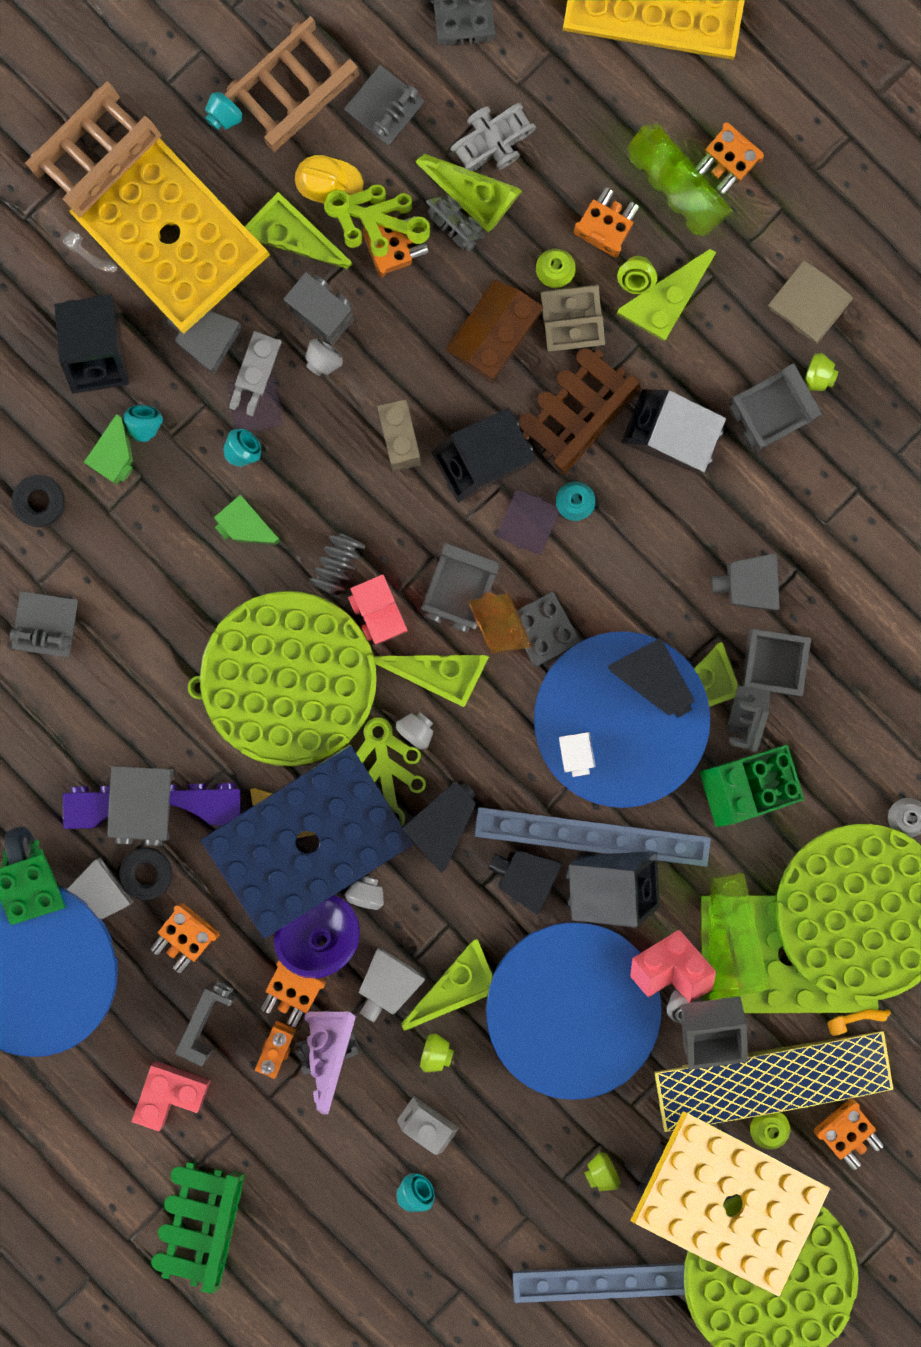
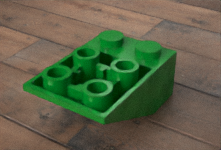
(751, 786)

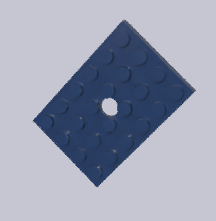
(260, 848)

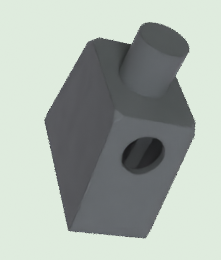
(208, 339)
(750, 583)

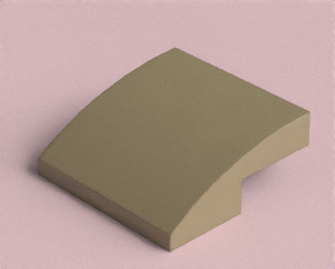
(810, 302)
(572, 318)

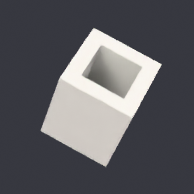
(577, 753)

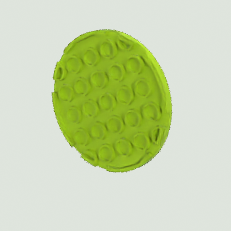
(288, 678)
(854, 912)
(805, 1314)

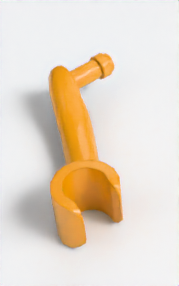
(838, 1024)

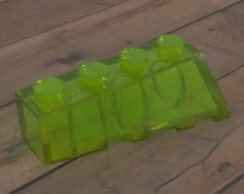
(678, 179)
(734, 939)

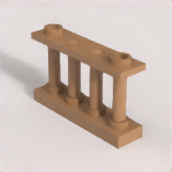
(319, 92)
(111, 166)

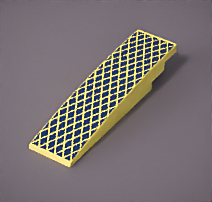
(776, 1080)

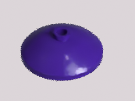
(300, 940)

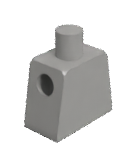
(100, 890)
(388, 984)
(426, 1126)

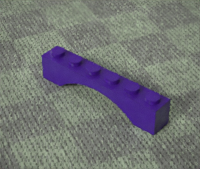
(214, 806)

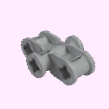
(493, 137)

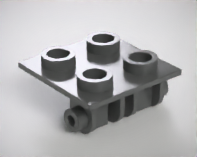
(464, 20)
(384, 105)
(447, 210)
(44, 624)
(547, 629)

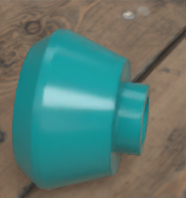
(222, 112)
(142, 422)
(241, 448)
(580, 509)
(415, 1193)

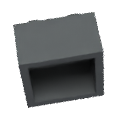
(318, 308)
(776, 662)
(714, 1033)

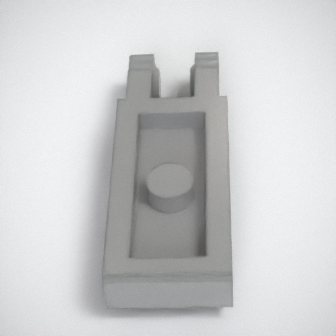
(255, 370)

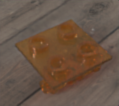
(499, 622)

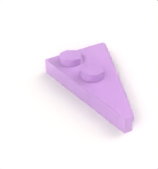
(328, 1046)

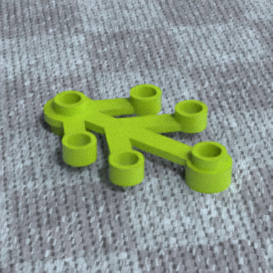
(342, 206)
(384, 765)

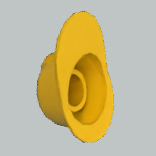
(323, 174)

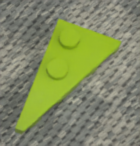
(477, 194)
(287, 229)
(662, 306)
(446, 676)
(717, 676)
(460, 985)

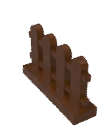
(585, 433)

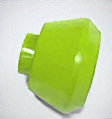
(551, 275)
(637, 275)
(820, 373)
(436, 1054)
(765, 1138)
(602, 1173)

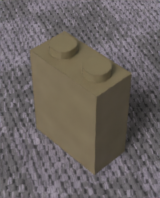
(399, 435)

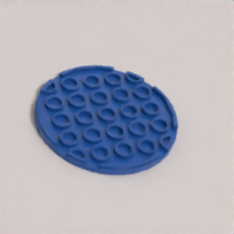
(634, 743)
(54, 979)
(570, 1012)

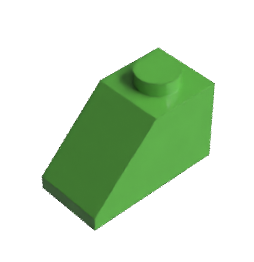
(112, 453)
(244, 524)

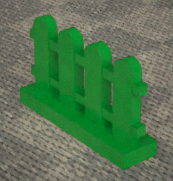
(202, 1241)

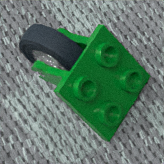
(26, 879)

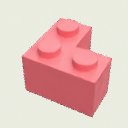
(379, 610)
(673, 962)
(165, 1087)

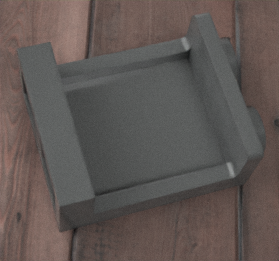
(774, 408)
(457, 580)
(139, 804)
(189, 1046)

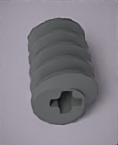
(336, 564)

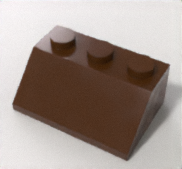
(494, 330)

